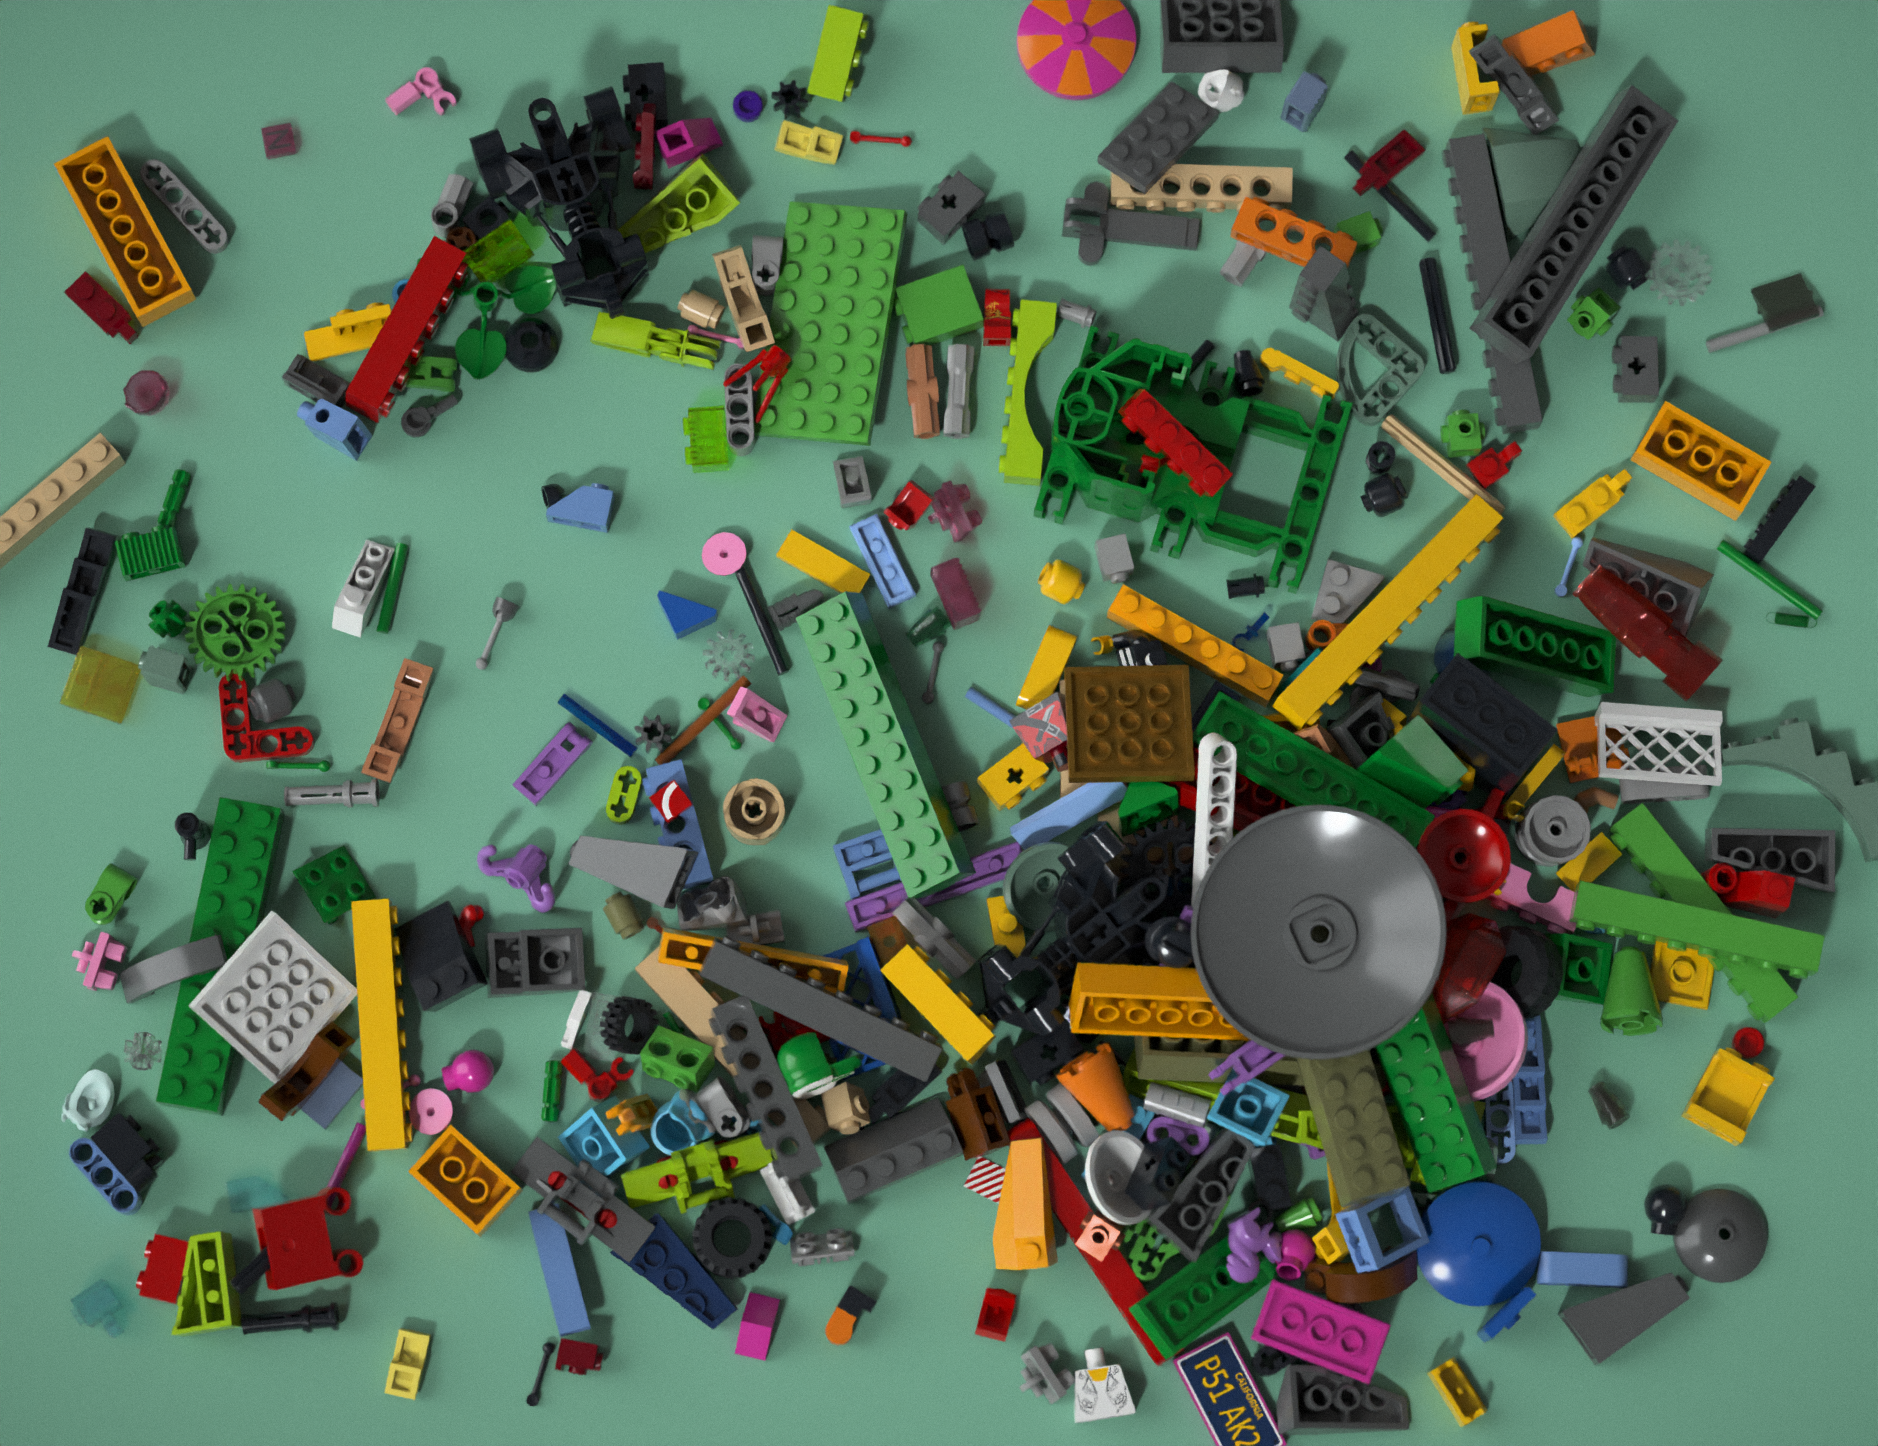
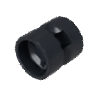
(987, 235)

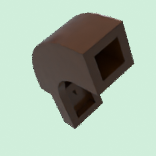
(310, 1071)
(1345, 1285)

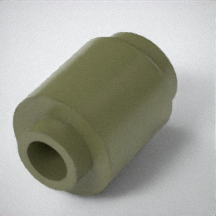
(623, 915)

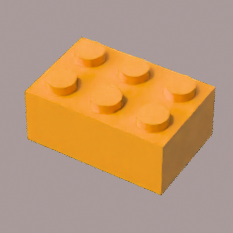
(465, 1181)

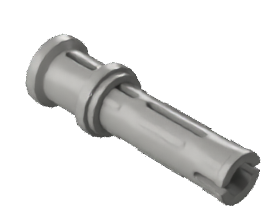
(349, 796)

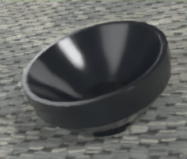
(536, 358)

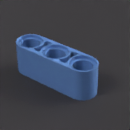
(92, 1169)
(1582, 1269)

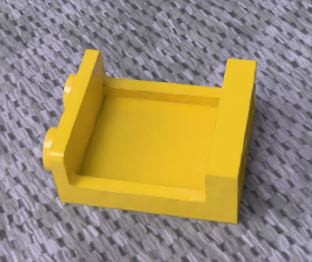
(1474, 96)
(1728, 1095)

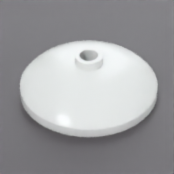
(1107, 1173)

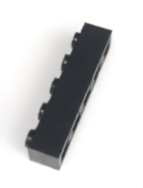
(1778, 519)

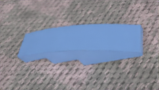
(1530, 1090)
(559, 1274)

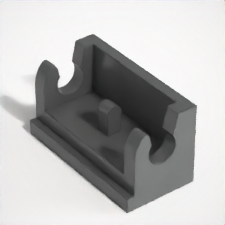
(315, 381)

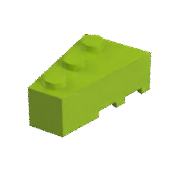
(838, 53)

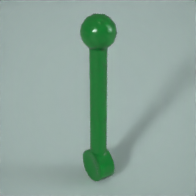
(735, 743)
(324, 765)

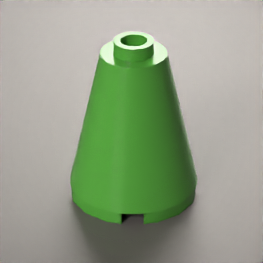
(1631, 996)

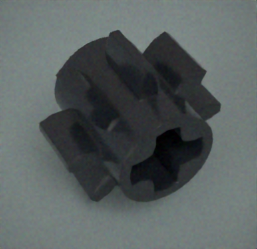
(784, 93)

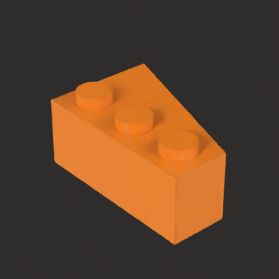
(1551, 44)

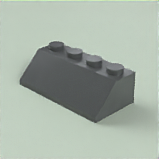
(893, 1150)

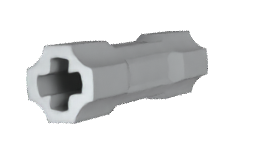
(957, 414)

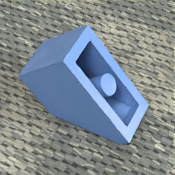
(584, 508)

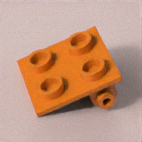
(1580, 744)

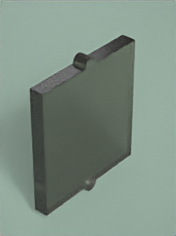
(1785, 302)

